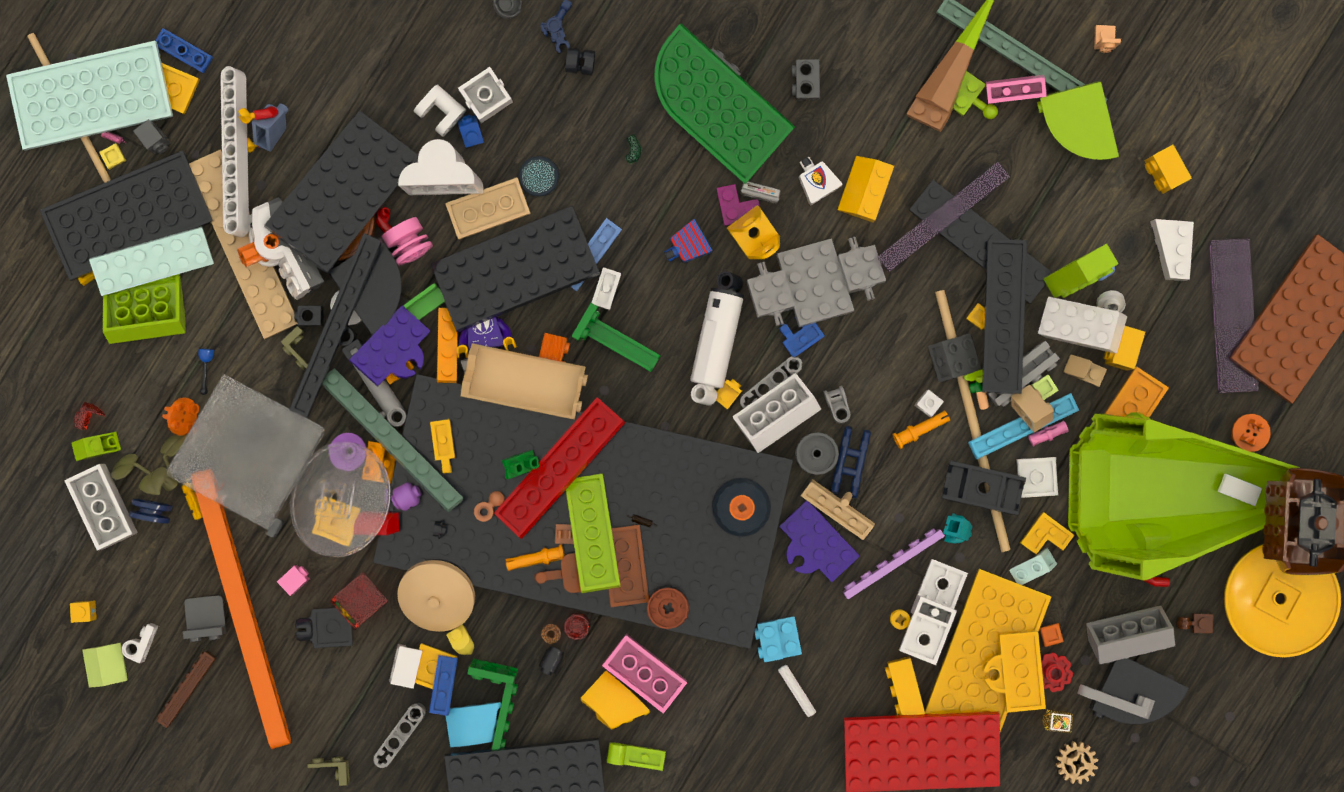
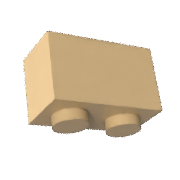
(1032, 408)

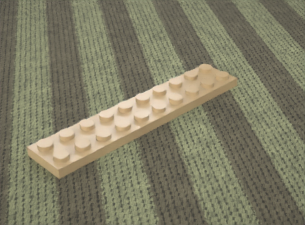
(258, 282)

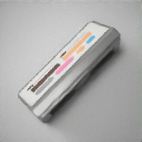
(760, 192)

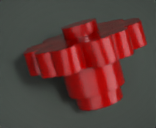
(1055, 671)

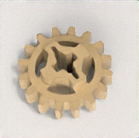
(1077, 755)

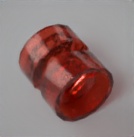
(577, 626)

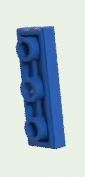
(192, 56)

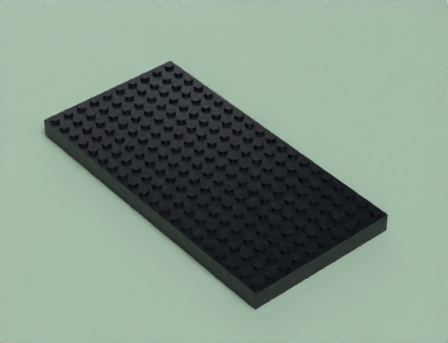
(643, 473)

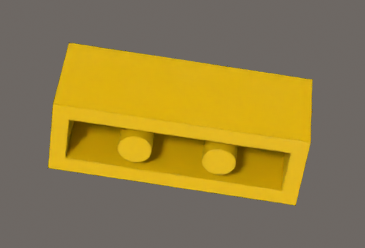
(904, 687)

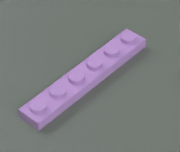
(899, 558)

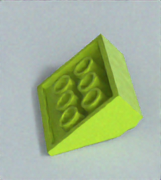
(144, 311)

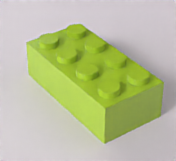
(1081, 272)

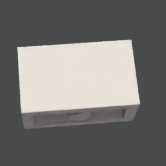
(405, 666)

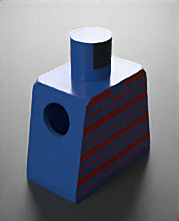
(688, 244)

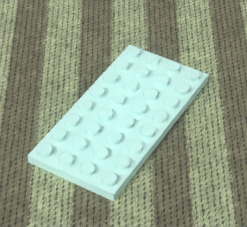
(89, 95)

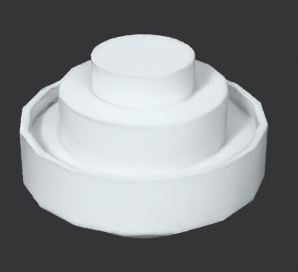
(1111, 300)

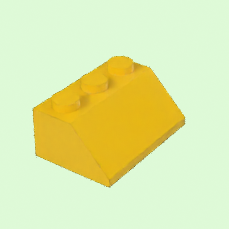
(865, 188)

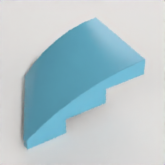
(472, 724)

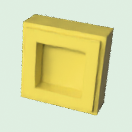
(112, 156)

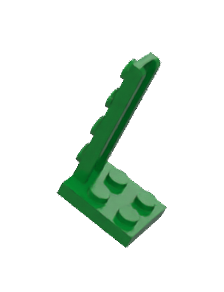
(614, 339)
(498, 673)

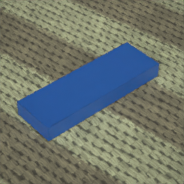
(443, 685)

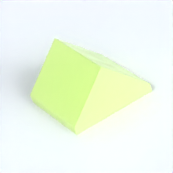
(105, 665)

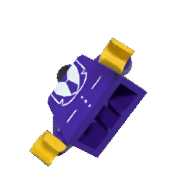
(489, 333)

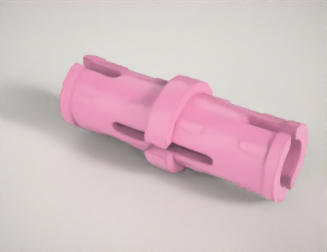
(1048, 433)

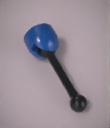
(205, 355)

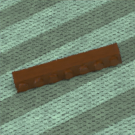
(186, 689)

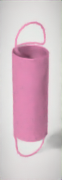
(113, 137)

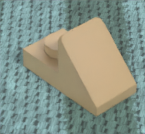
(1084, 370)

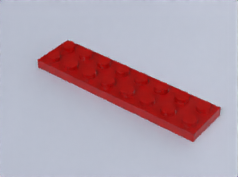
(559, 468)

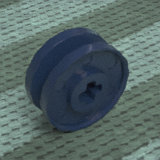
(150, 511)

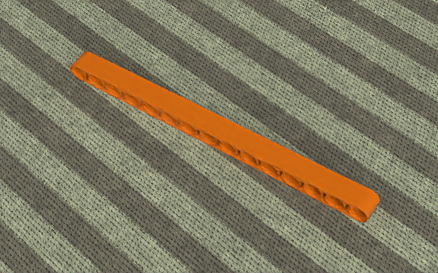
(245, 622)

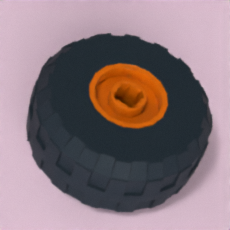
(741, 507)

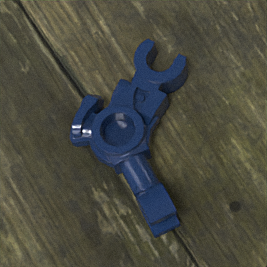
(554, 26)

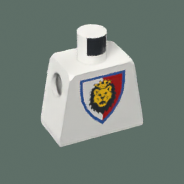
(817, 180)

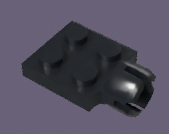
(325, 629)

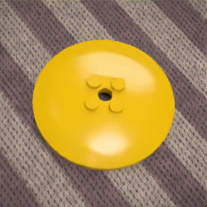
(1284, 628)

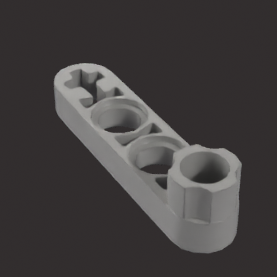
(768, 380)
(1141, 708)
(401, 736)

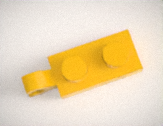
(443, 443)

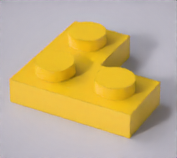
(1046, 529)

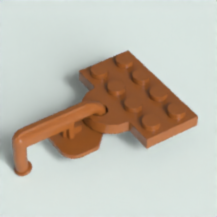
(630, 569)

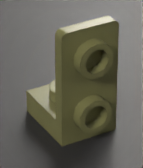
(295, 337)
(341, 773)

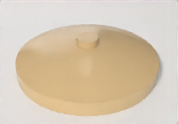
(436, 595)

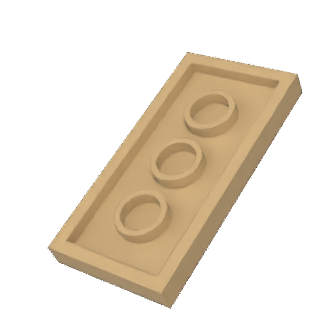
(487, 210)

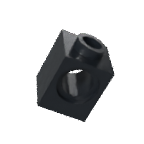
(318, 316)

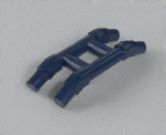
(859, 454)

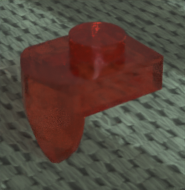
(83, 416)

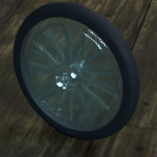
(538, 176)

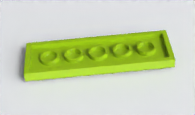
(592, 534)

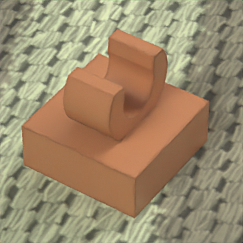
(563, 534)

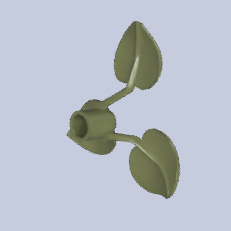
(154, 480)

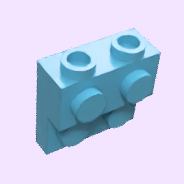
(778, 639)

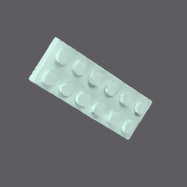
(151, 261)

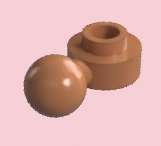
(495, 499)

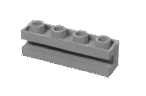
(1034, 364)

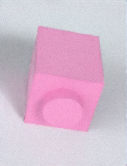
(294, 579)

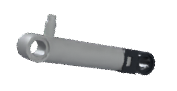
(383, 393)

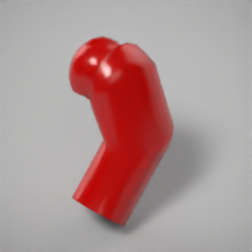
(383, 219)
(1159, 581)

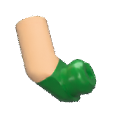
(982, 397)

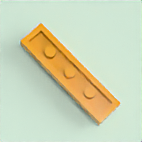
(446, 348)

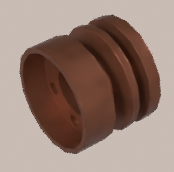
(657, 612)

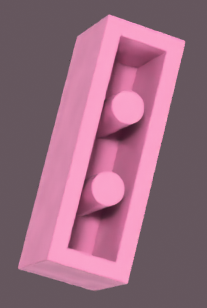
(1016, 89)

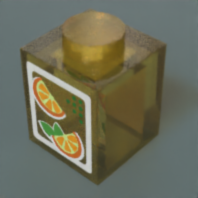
(1058, 721)

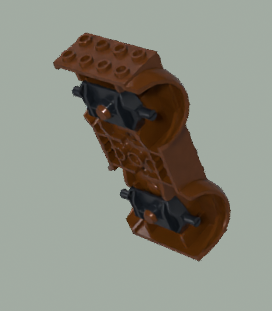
(1305, 522)

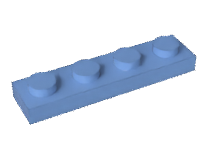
(601, 242)

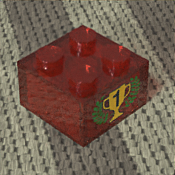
(359, 600)

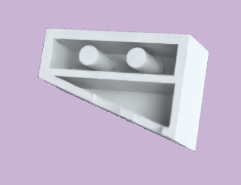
(1174, 247)

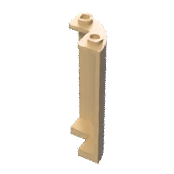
(523, 381)

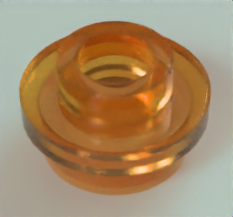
(546, 638)

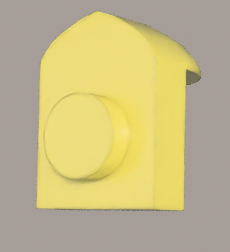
(461, 640)

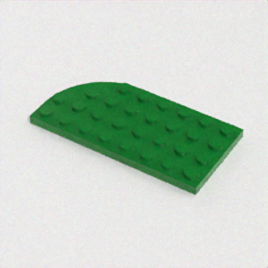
(717, 105)

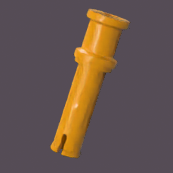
(913, 433)
(544, 556)

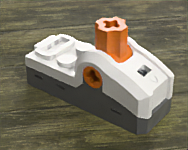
(270, 251)

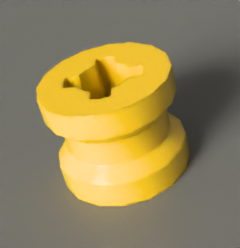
(899, 616)

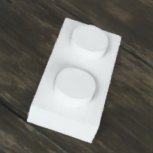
(606, 288)

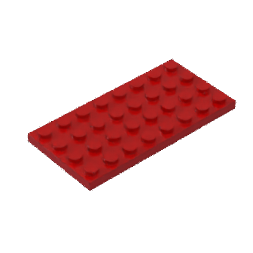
(922, 751)

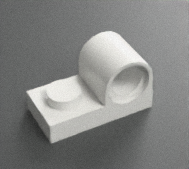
(143, 645)

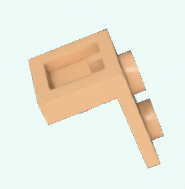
(1105, 38)

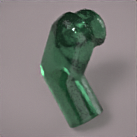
(635, 151)

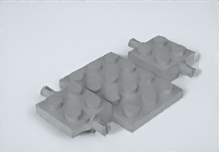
(816, 282)

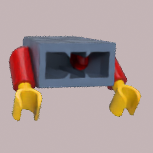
(267, 125)

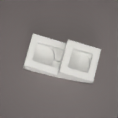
(1239, 489)

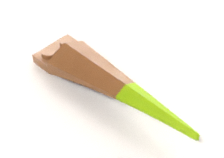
(939, 93)

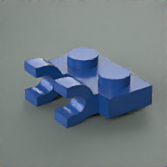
(802, 339)

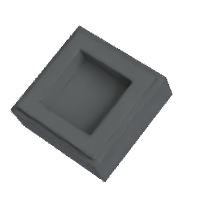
(275, 527)

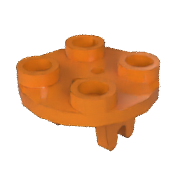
(181, 415)
(1254, 424)

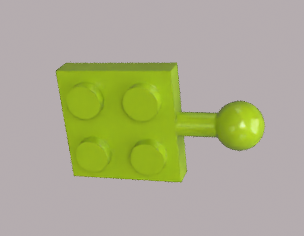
(968, 94)

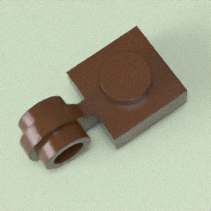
(1200, 623)

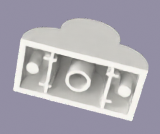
(439, 172)

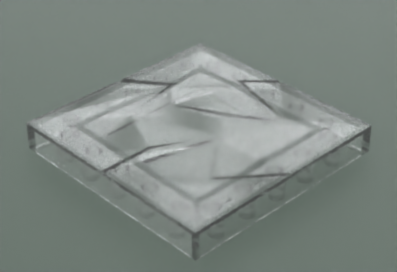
(245, 452)

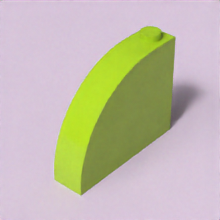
(1081, 121)

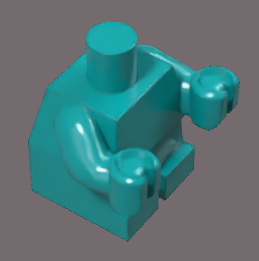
(957, 529)

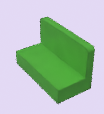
(425, 302)

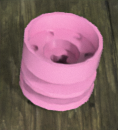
(406, 239)

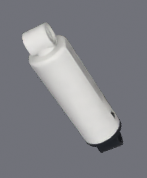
(716, 338)

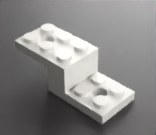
(933, 612)

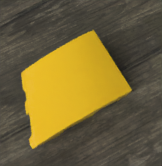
(613, 702)

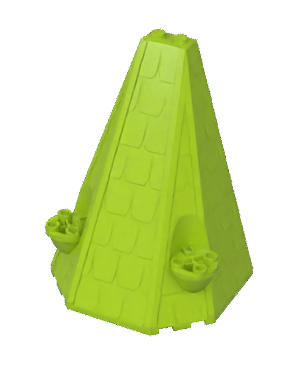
(1151, 495)

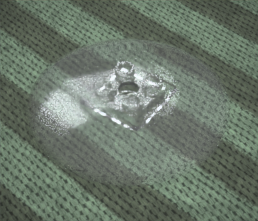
(360, 505)

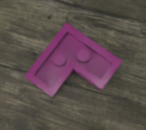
(730, 205)

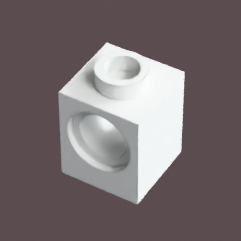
(928, 403)

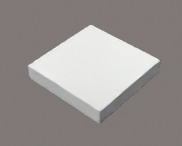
(1040, 476)

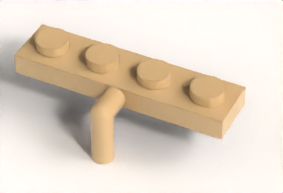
(838, 509)

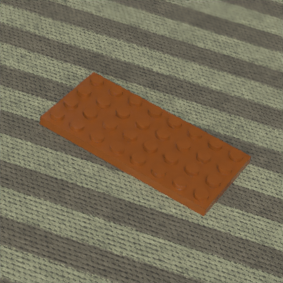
(1297, 322)

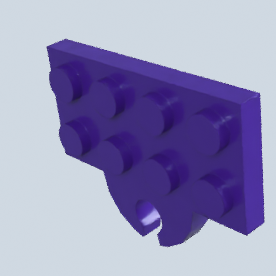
(392, 348)
(816, 543)

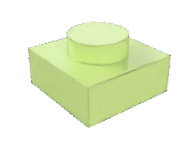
(1045, 386)

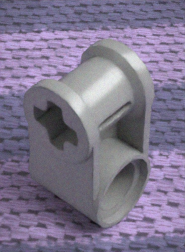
(837, 403)

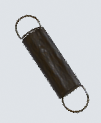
(642, 521)

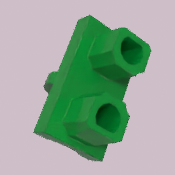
(520, 464)

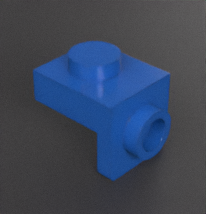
(470, 130)

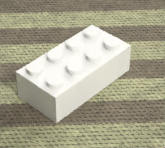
(1082, 324)
(776, 413)
(101, 506)

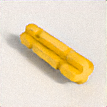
(192, 502)

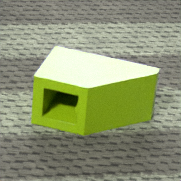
(96, 446)

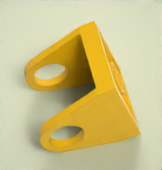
(765, 239)

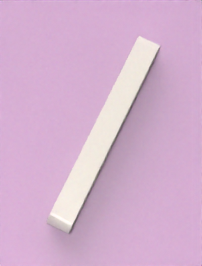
(234, 140)

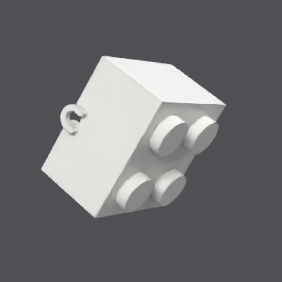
(485, 95)

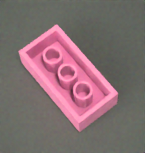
(644, 673)

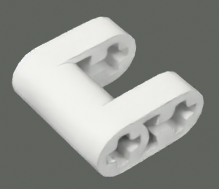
(445, 103)

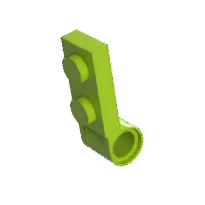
(635, 756)

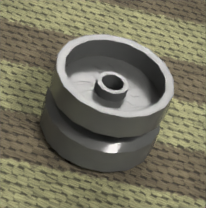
(806, 458)

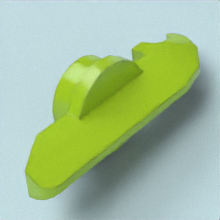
(977, 375)

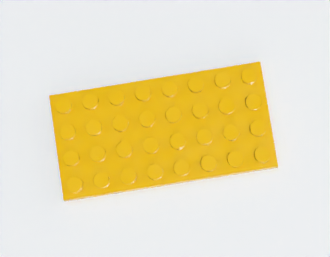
(991, 609)

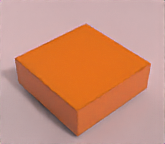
(1051, 634)

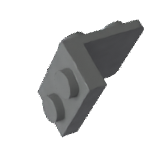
(204, 618)

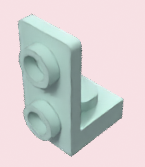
(1034, 567)

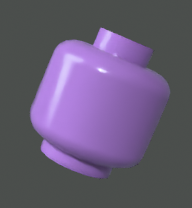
(406, 496)

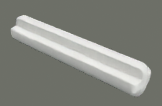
(797, 690)

